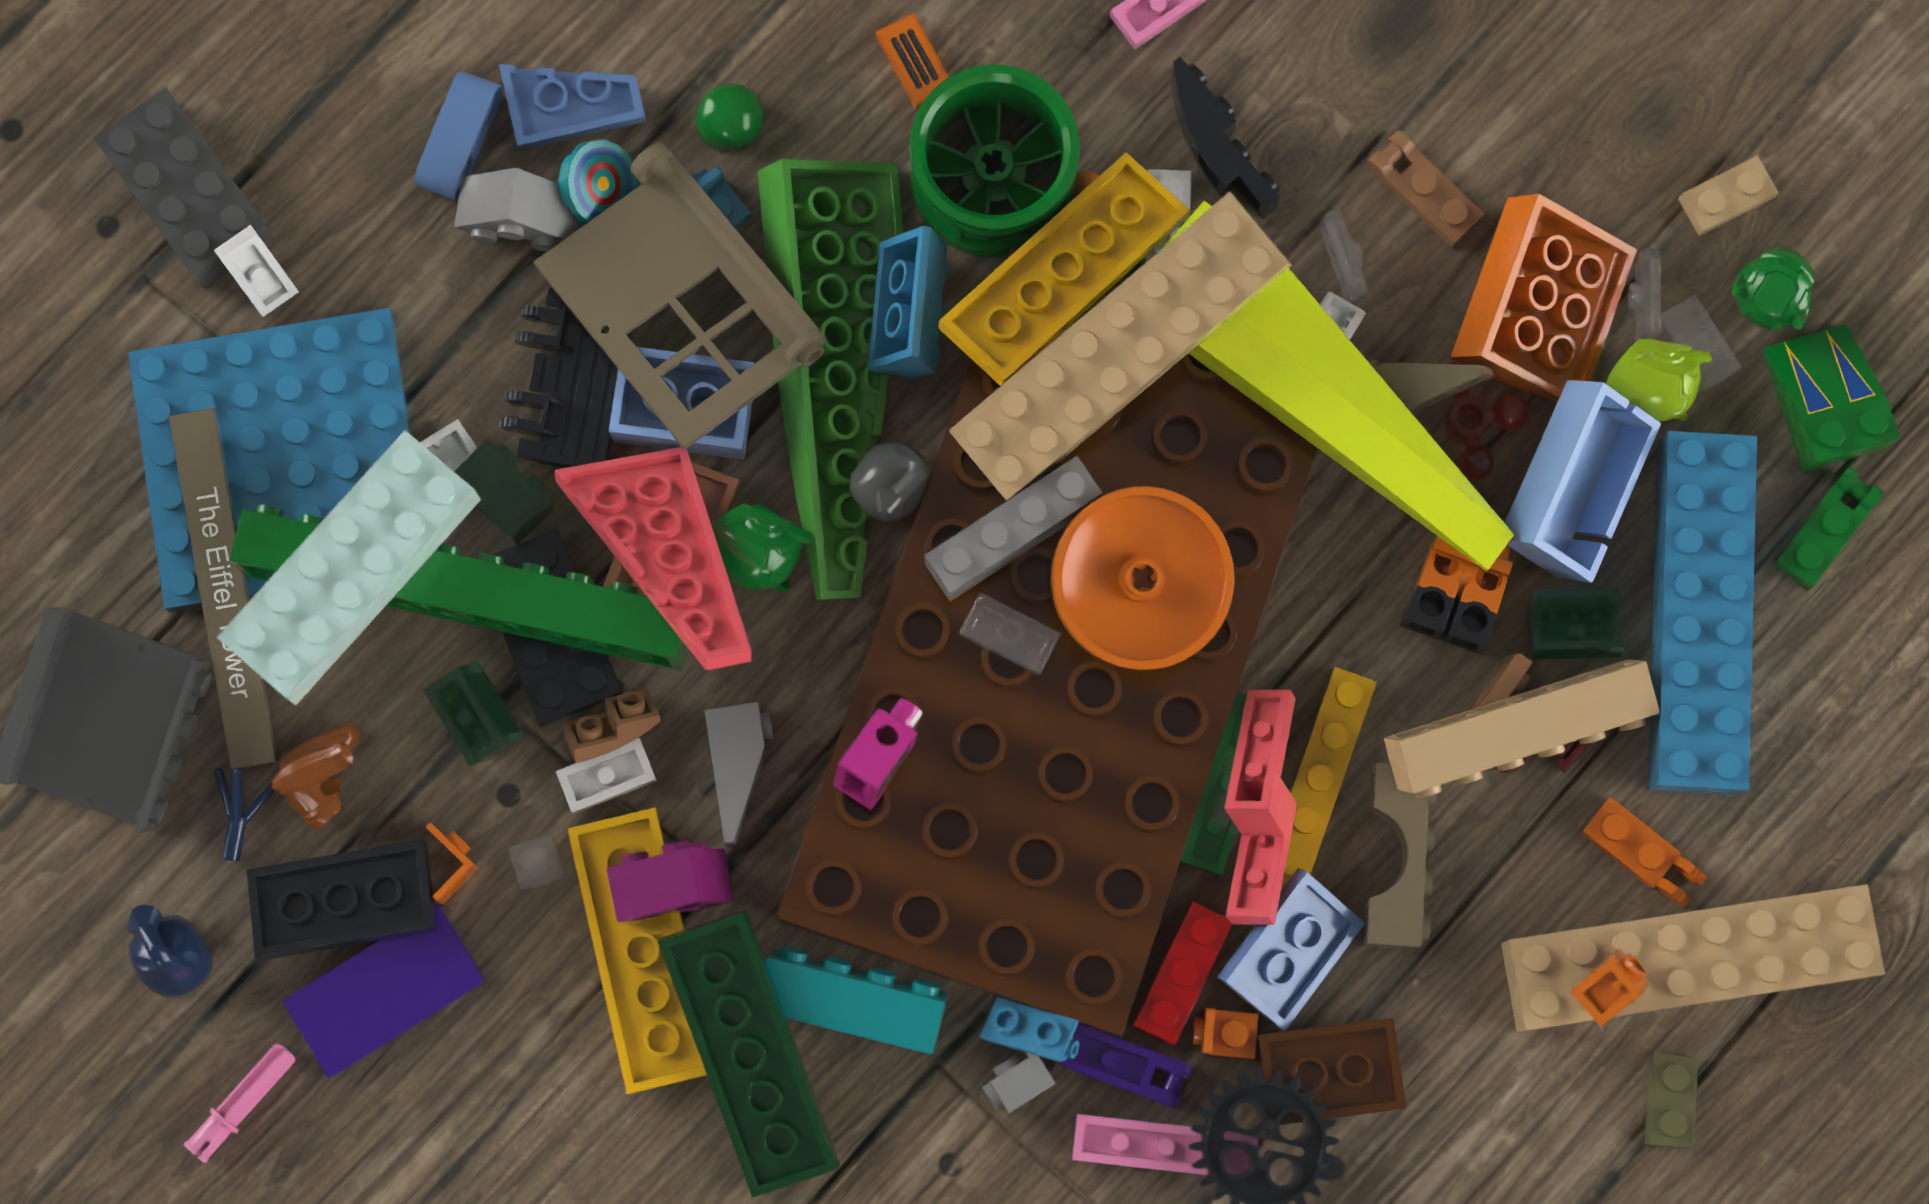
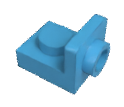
(723, 196)

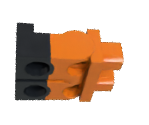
(1448, 575)

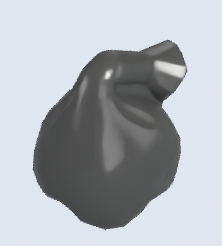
(890, 481)

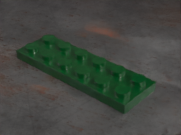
(749, 1053)

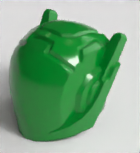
(1775, 289)
(759, 547)

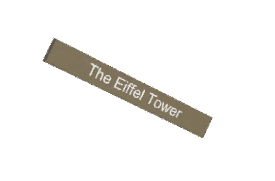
(221, 584)

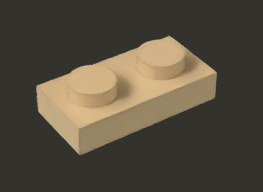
(1728, 195)

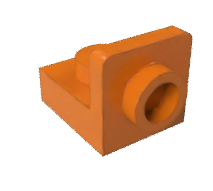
(1611, 986)
(1226, 1033)

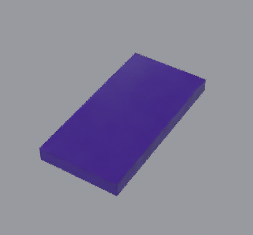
(382, 994)

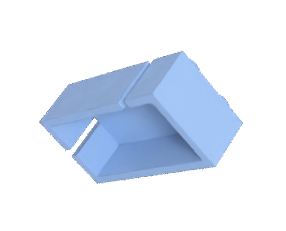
(1580, 479)

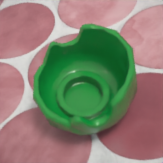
(729, 117)

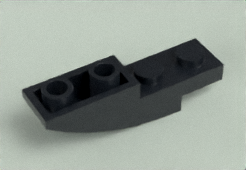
(1206, 129)

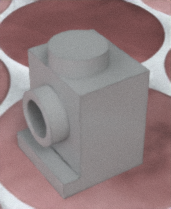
(1018, 1082)

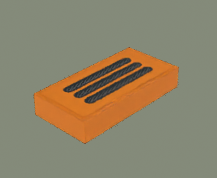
(912, 58)

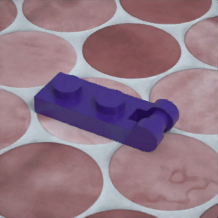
(1127, 1066)

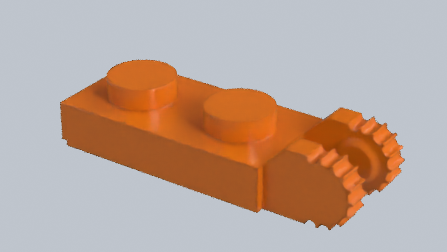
(1640, 850)

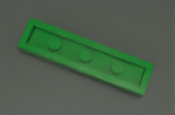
(1212, 827)

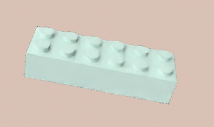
(349, 567)

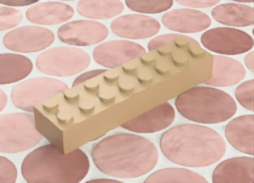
(1120, 347)
(1701, 955)

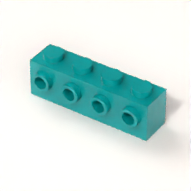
(857, 1001)

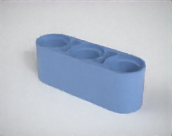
(458, 134)

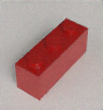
(1182, 974)

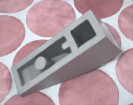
(737, 756)

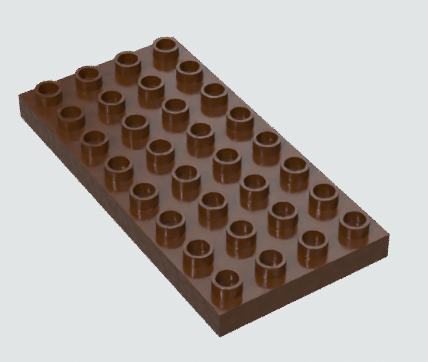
(1053, 806)

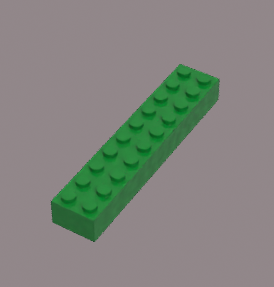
(491, 594)

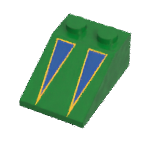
(1830, 398)

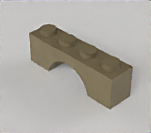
(1398, 915)

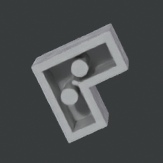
(514, 207)

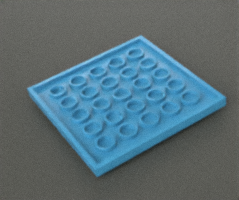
(296, 419)

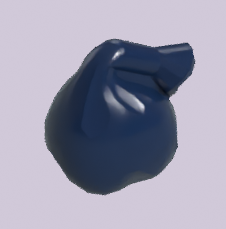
(167, 952)

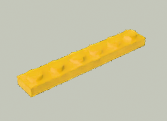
(1325, 764)

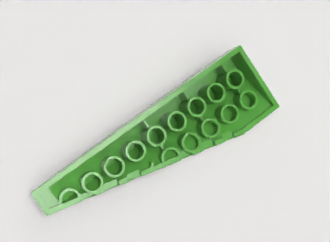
(824, 247)

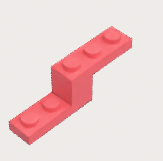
(1260, 807)

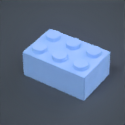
(692, 383)

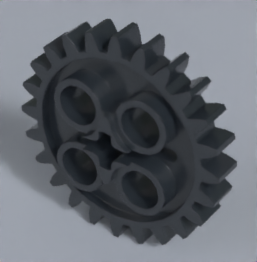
(1271, 1102)

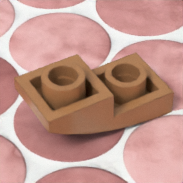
(624, 720)

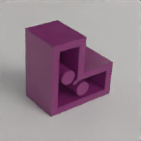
(677, 881)

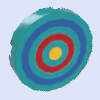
(595, 178)

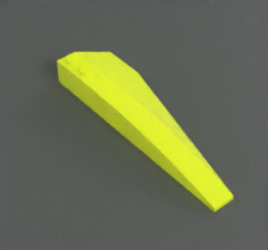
(1316, 382)

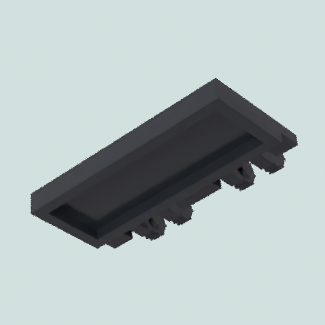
(578, 388)

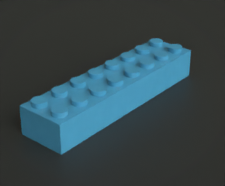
(1703, 613)

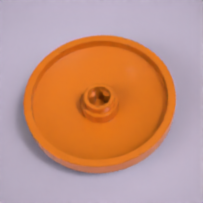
(1142, 578)

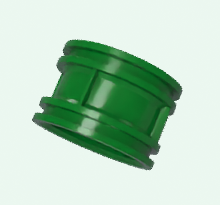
(980, 97)

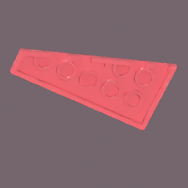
(661, 534)

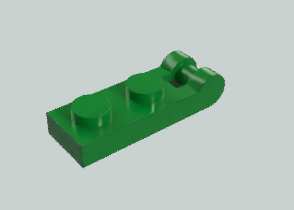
(1827, 529)

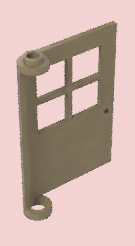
(649, 255)

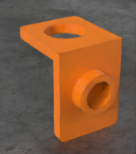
(459, 849)

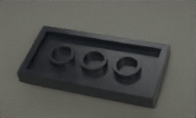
(556, 676)
(341, 899)

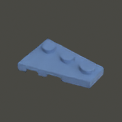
(566, 106)

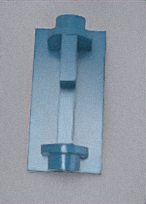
(1031, 1030)

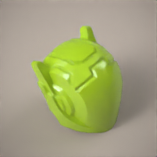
(1659, 377)

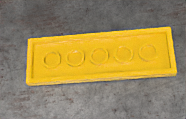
(1063, 269)
(640, 996)

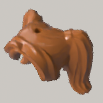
(307, 769)

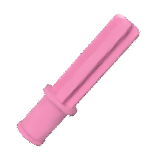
(240, 1102)

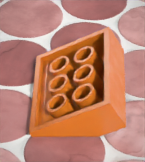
(1544, 297)

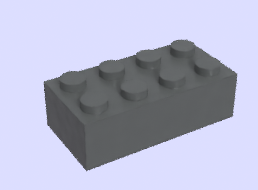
(179, 183)

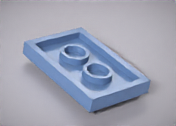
(1287, 961)

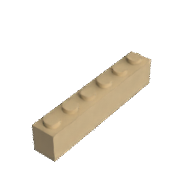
(1522, 726)

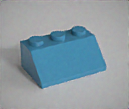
(908, 304)

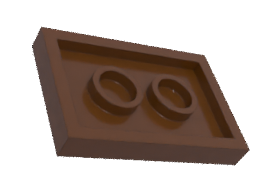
(1348, 1065)

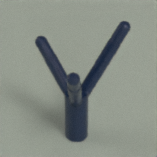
(233, 806)

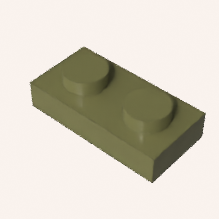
(1671, 1100)

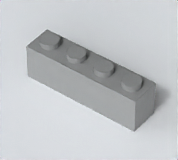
(1012, 529)

